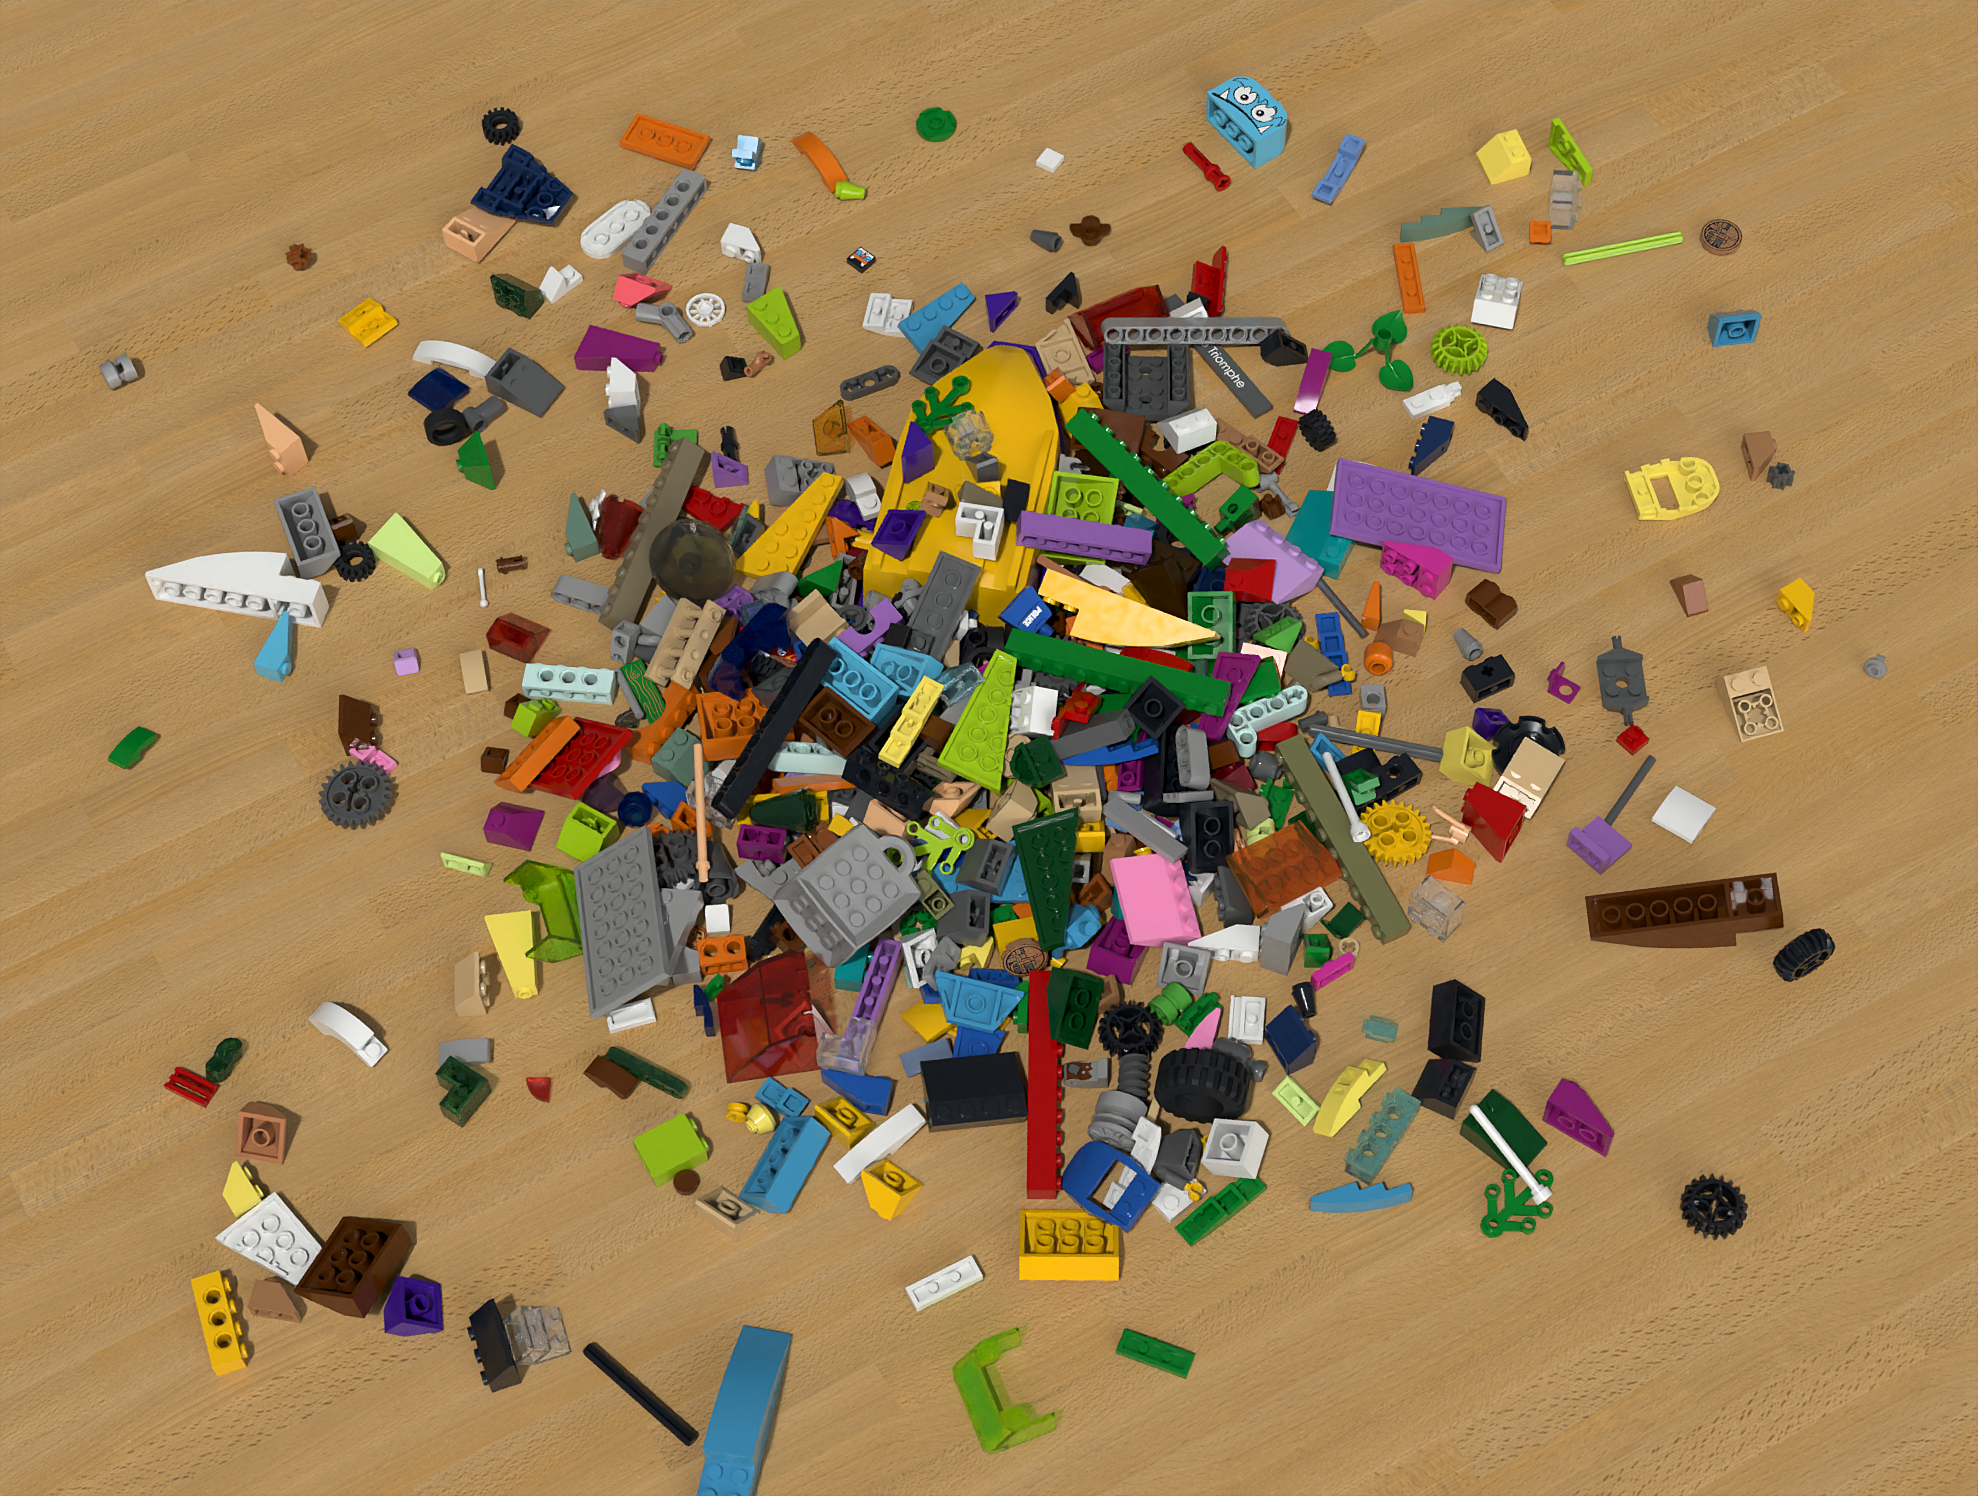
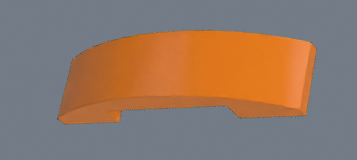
(821, 159)

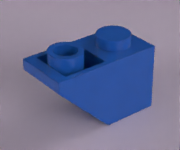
(665, 796)

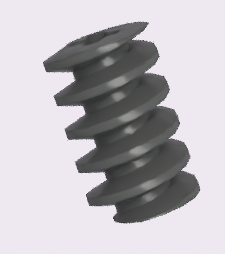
(1133, 1075)

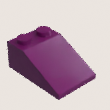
(1114, 953)
(1577, 1117)

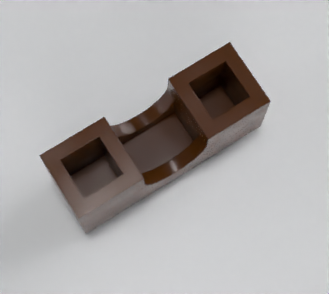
(1162, 461)

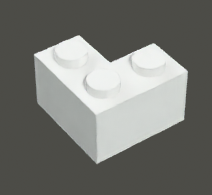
(983, 525)

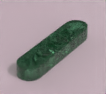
(647, 1073)

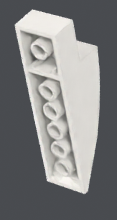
(242, 584)

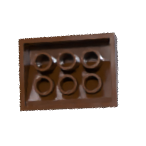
(354, 1265)

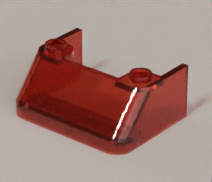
(1135, 303)

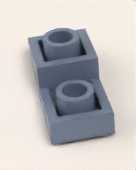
(936, 1050)

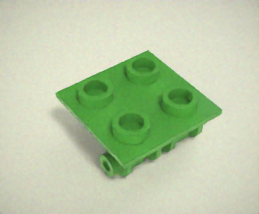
(664, 437)

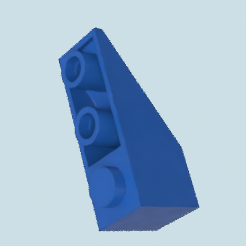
(864, 1092)

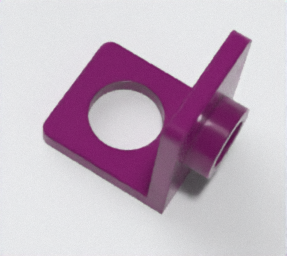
(1556, 681)

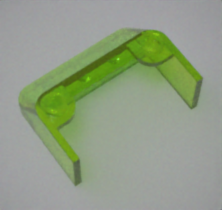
(556, 895)
(993, 1426)

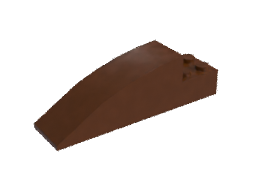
(1687, 914)

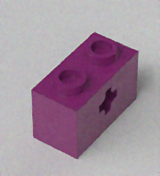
(762, 843)

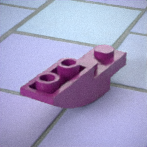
(1132, 773)

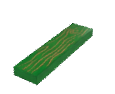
(644, 691)

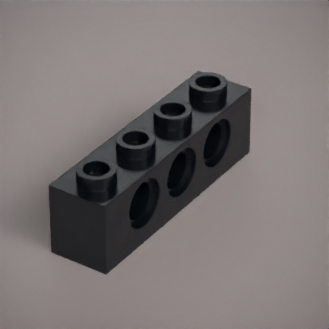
(1407, 776)
(888, 785)

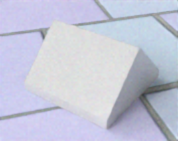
(916, 953)

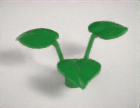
(1386, 330)

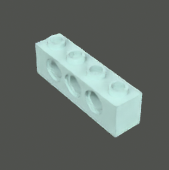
(536, 686)

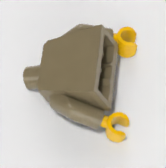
(1312, 668)

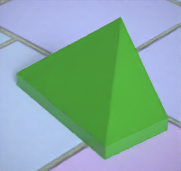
(1280, 634)

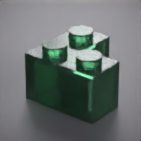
(465, 1088)

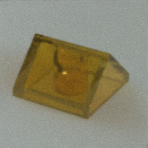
(831, 431)

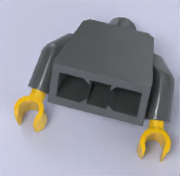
(1178, 1160)

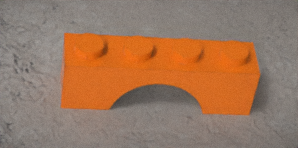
(650, 739)

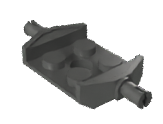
(1623, 666)

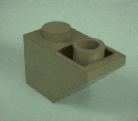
(932, 896)

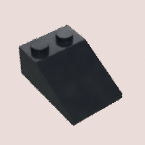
(1207, 833)

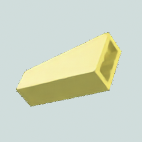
(512, 937)

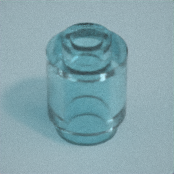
(1379, 1029)

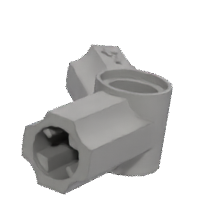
(667, 317)

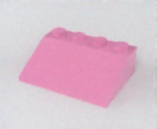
(1154, 900)

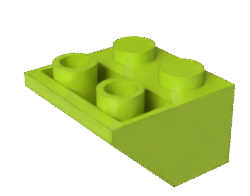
(586, 833)

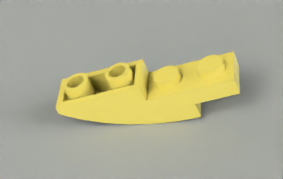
(1343, 1096)

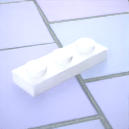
(944, 1283)

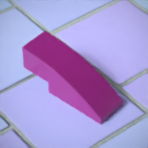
(1313, 381)

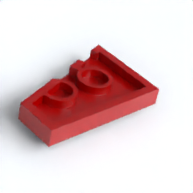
(710, 508)

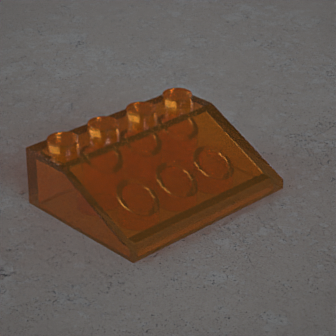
(1282, 868)

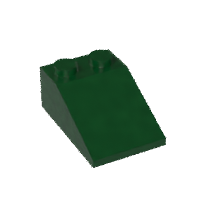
(1072, 1006)
(1511, 1126)

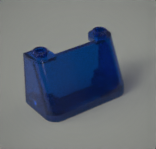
(763, 632)

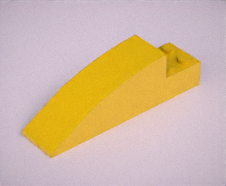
(1118, 620)

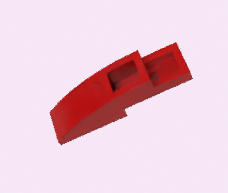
(1157, 657)

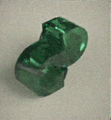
(223, 1060)

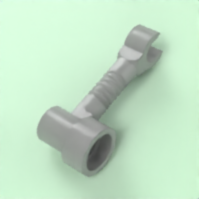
(1268, 481)

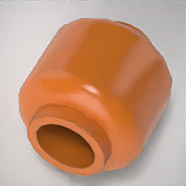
(1378, 658)

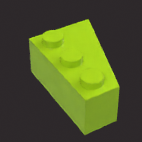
(774, 322)

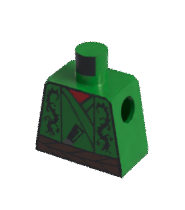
(1238, 510)

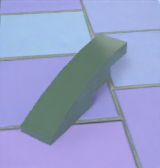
(1434, 226)

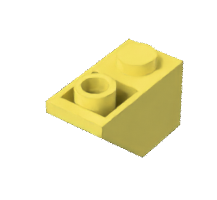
(239, 1191)

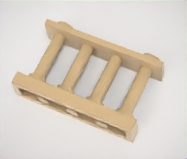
(674, 639)

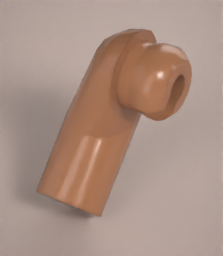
(758, 363)

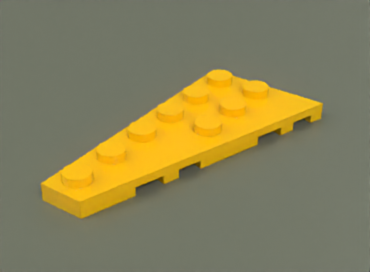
(792, 534)

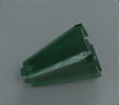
(788, 811)

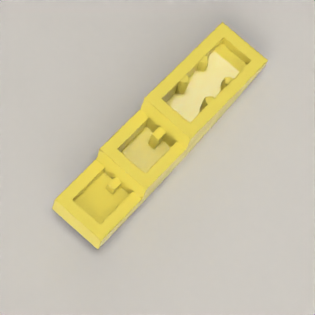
(911, 721)

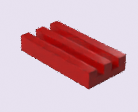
(194, 1078)

